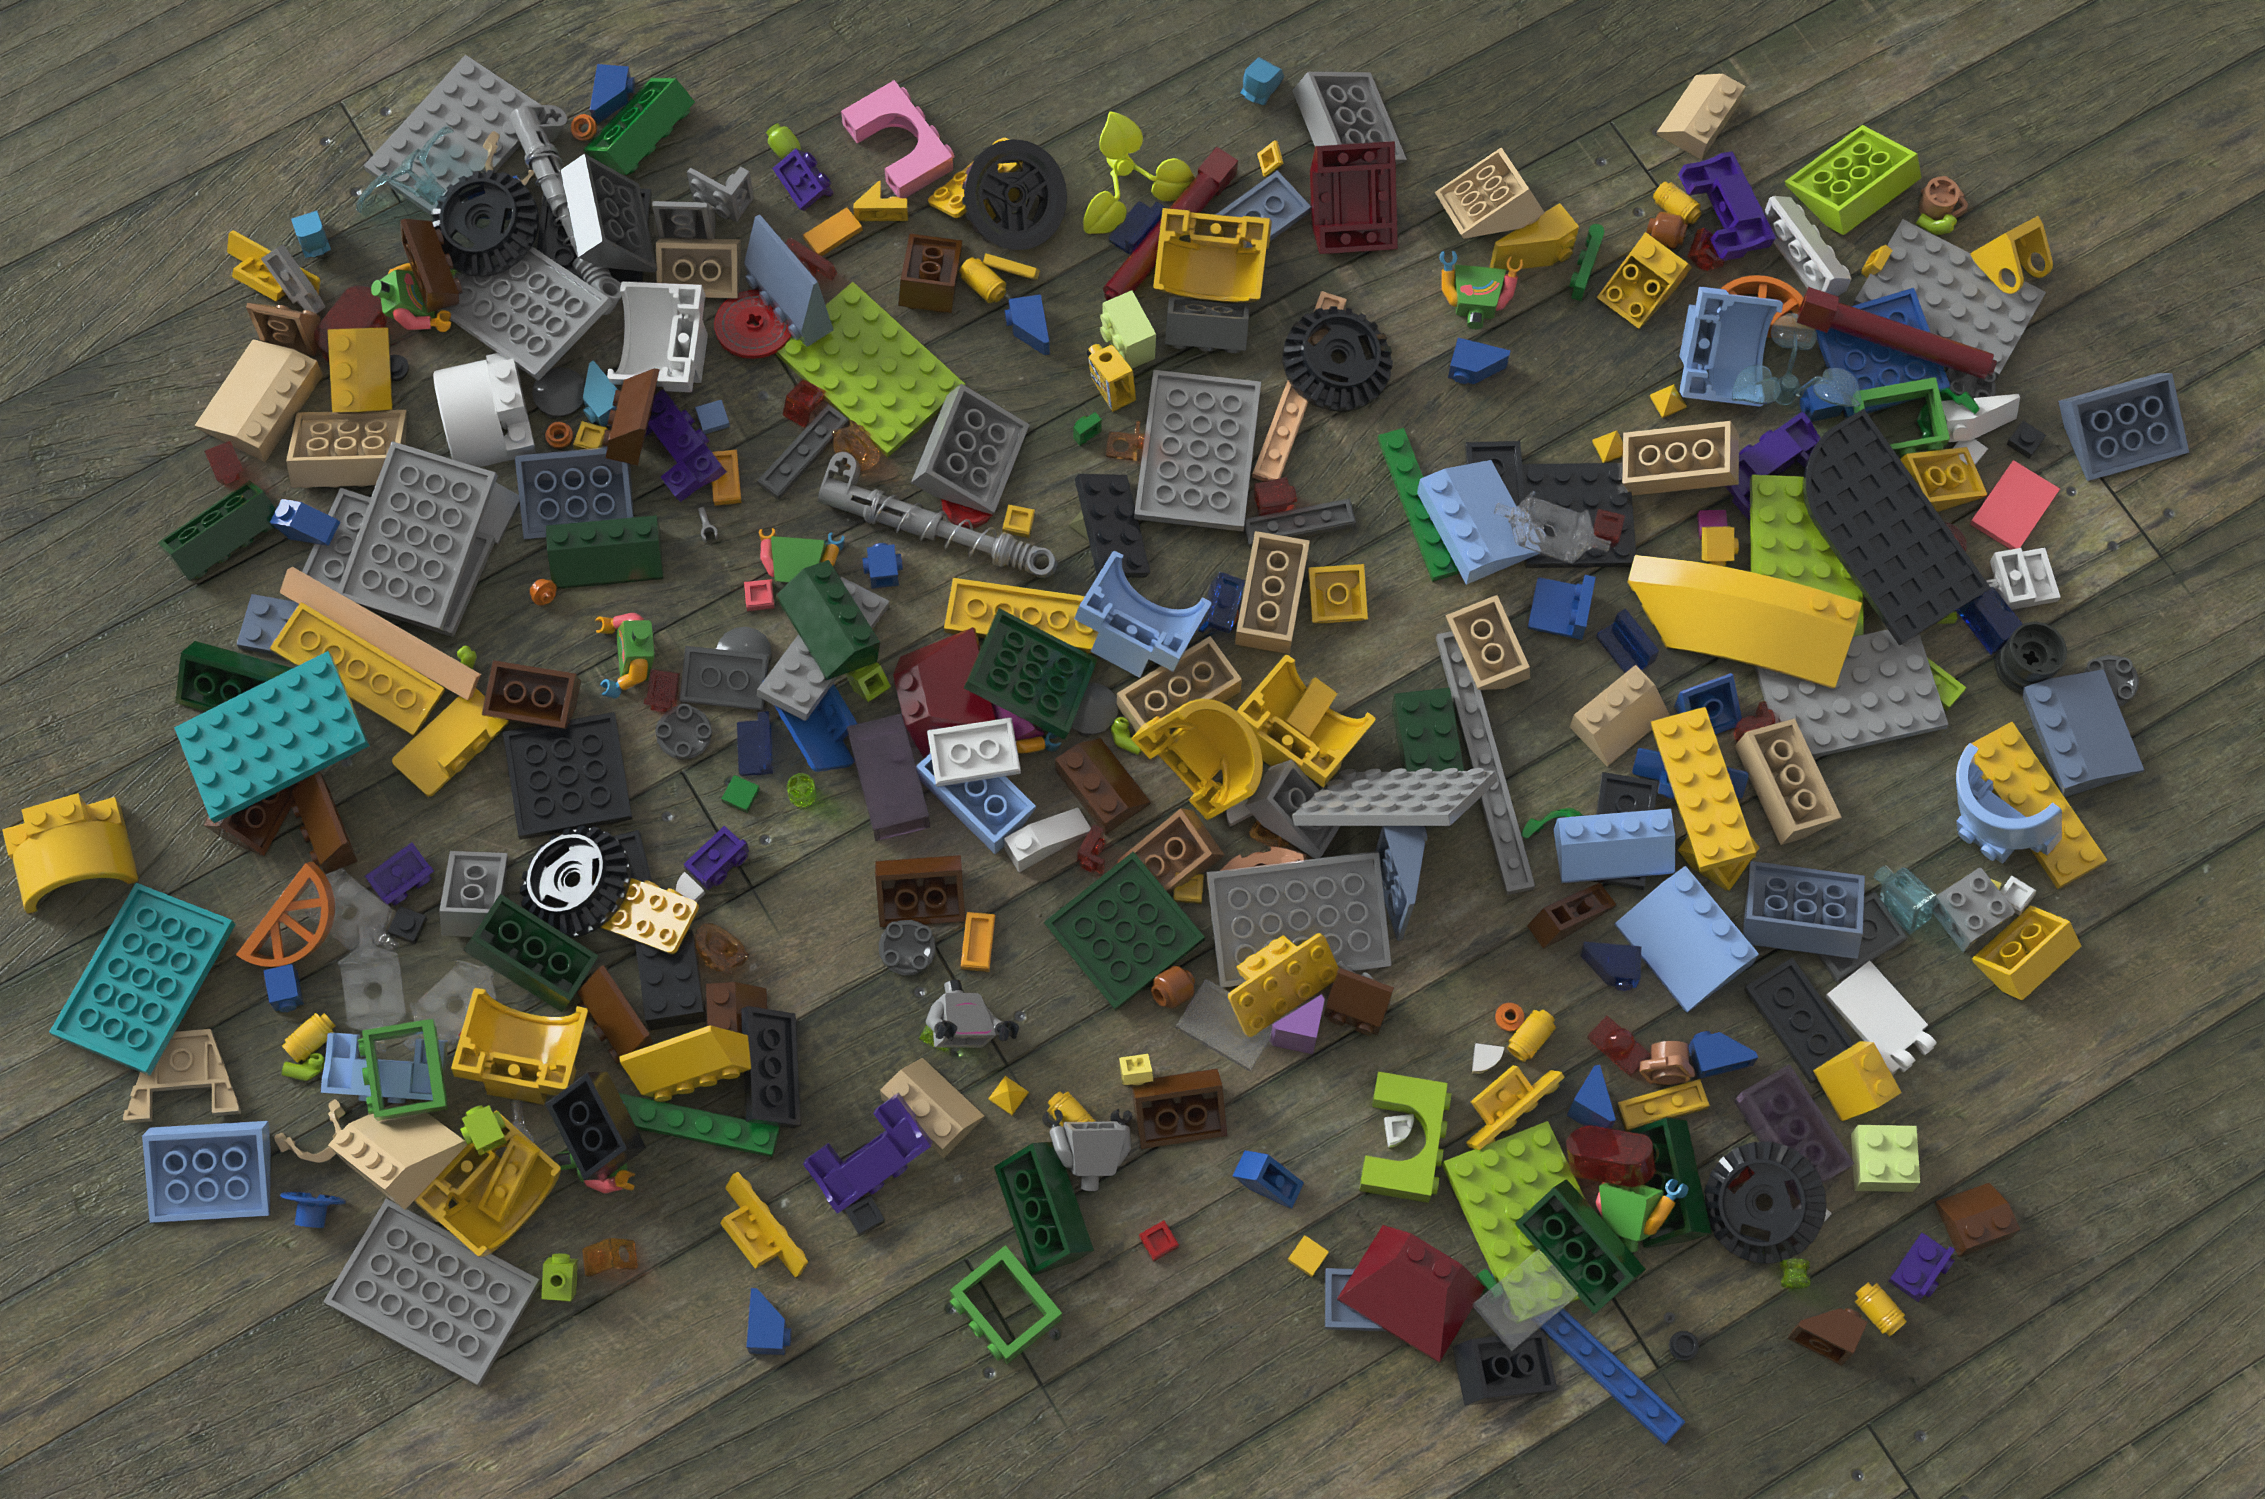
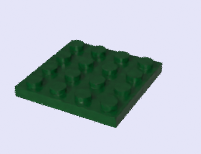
(1031, 673)
(1124, 931)

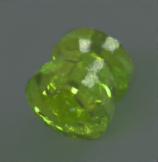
(801, 783)
(1795, 1273)

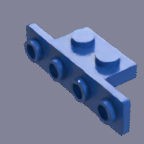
(1650, 765)

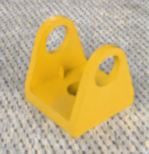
(2012, 250)

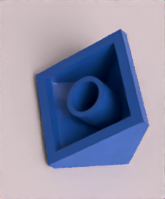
(1718, 697)
(1592, 1102)

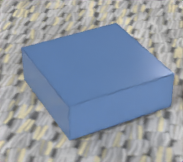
(712, 417)

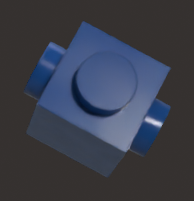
(882, 565)

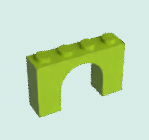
(1412, 1177)

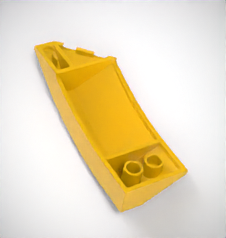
(1746, 617)

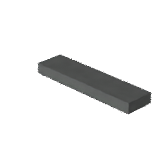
(802, 452)
(1303, 521)

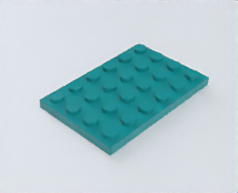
(271, 737)
(142, 978)

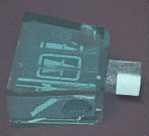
(1906, 897)

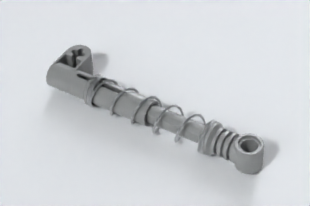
(536, 128)
(924, 522)

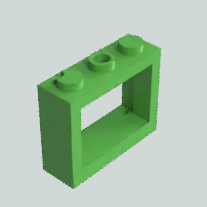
(1910, 390)
(372, 1075)
(1030, 1287)

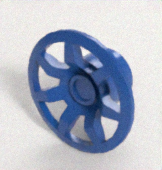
(311, 1211)

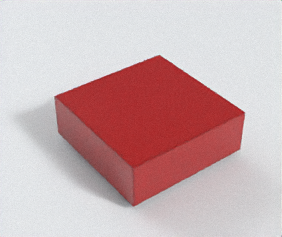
(1158, 1240)

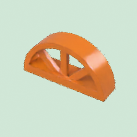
(1769, 287)
(279, 913)

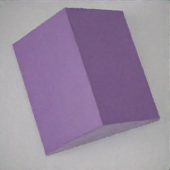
(1299, 1028)

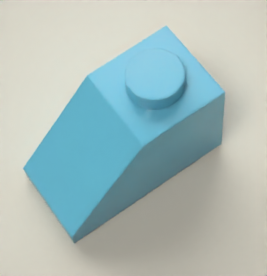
(598, 395)

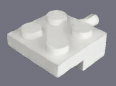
(2023, 578)

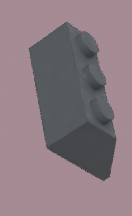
(1207, 324)

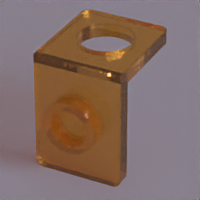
(1134, 441)
(605, 1256)

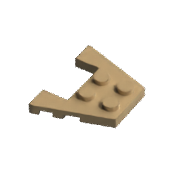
(187, 1063)

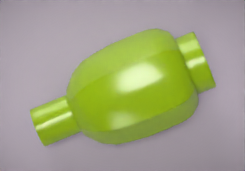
(782, 140)

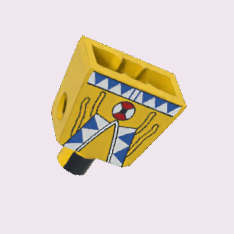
(1110, 367)

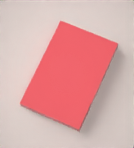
(2014, 506)

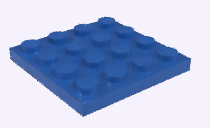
(1876, 364)

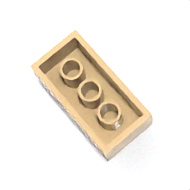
(1681, 458)
(1272, 592)
(1199, 675)

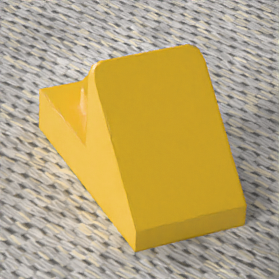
(874, 208)

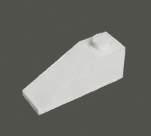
(1992, 414)
(1045, 838)

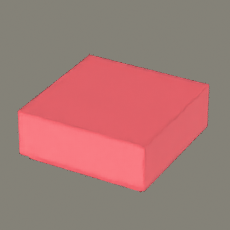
(759, 595)

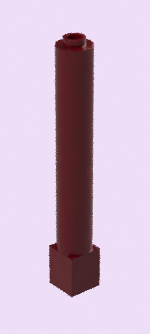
(1211, 180)
(1824, 311)

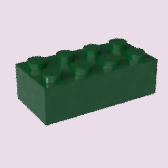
(1427, 730)

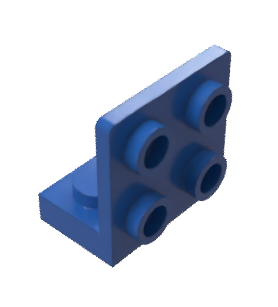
(1561, 607)

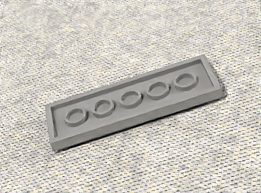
(796, 679)

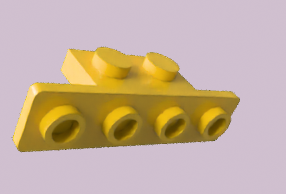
(253, 270)
(1507, 1100)
(758, 1231)

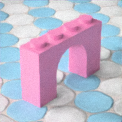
(893, 108)

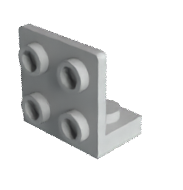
(728, 200)
(1971, 908)

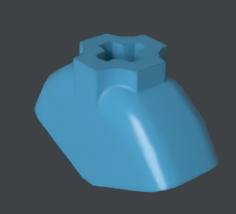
(1261, 81)
(311, 234)

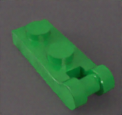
(1586, 261)

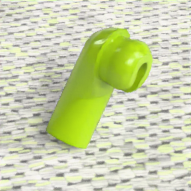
(305, 1071)

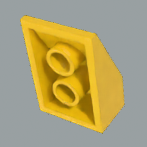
(1539, 243)
(1945, 477)

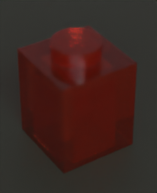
(1274, 496)

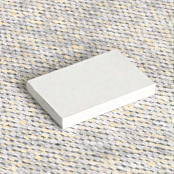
(973, 752)

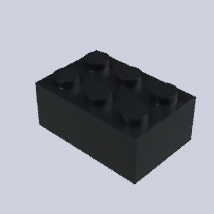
(671, 985)
(595, 1125)

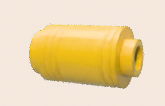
(1677, 202)
(983, 280)
(1531, 1035)
(308, 1037)
(1070, 1108)
(1880, 1308)

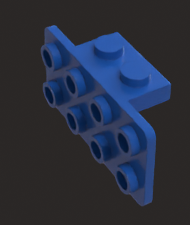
(823, 732)

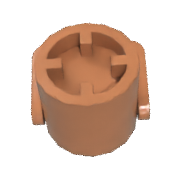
(1941, 197)
(1668, 1064)

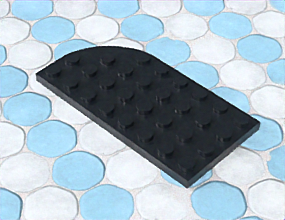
(1886, 530)

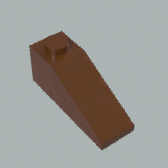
(1570, 914)

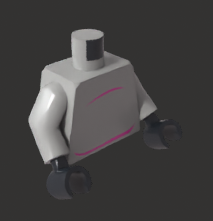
(965, 1020)
(1091, 1147)

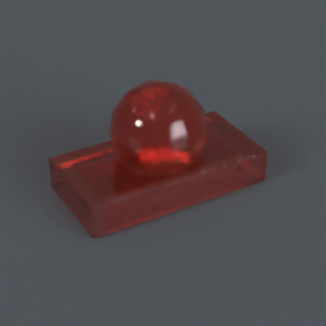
(811, 260)
(1618, 1045)

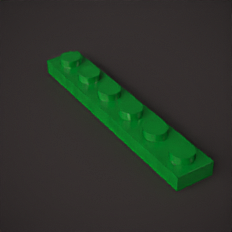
(1406, 478)
(701, 1126)

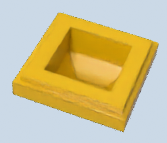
(1270, 158)
(1668, 401)
(1609, 446)
(1008, 1095)

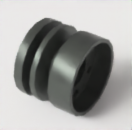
(2030, 656)

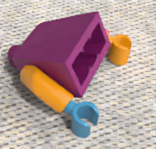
(1027, 735)

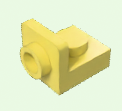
(1135, 1070)

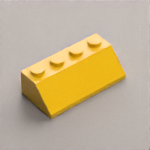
(688, 1062)

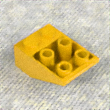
(1644, 281)

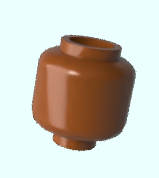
(1668, 229)
(1173, 987)

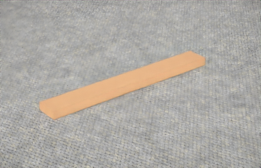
(1289, 413)
(381, 633)

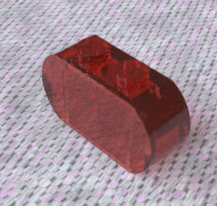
(353, 310)
(1610, 1156)

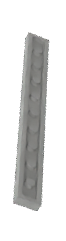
(1483, 754)

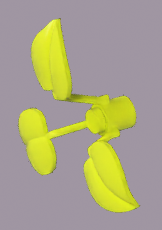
(1116, 141)

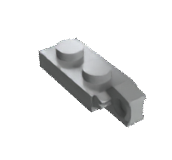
(292, 279)

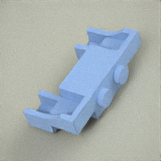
(398, 1078)

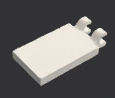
(1881, 1014)

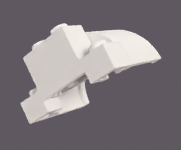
(663, 333)
(473, 404)

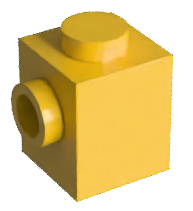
(1719, 545)

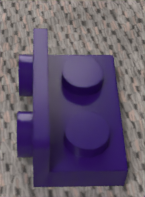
(802, 178)
(1921, 1267)

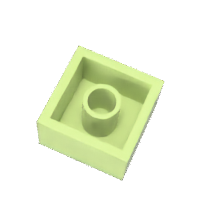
(1128, 329)
(1885, 1158)

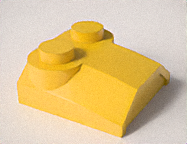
(1337, 593)

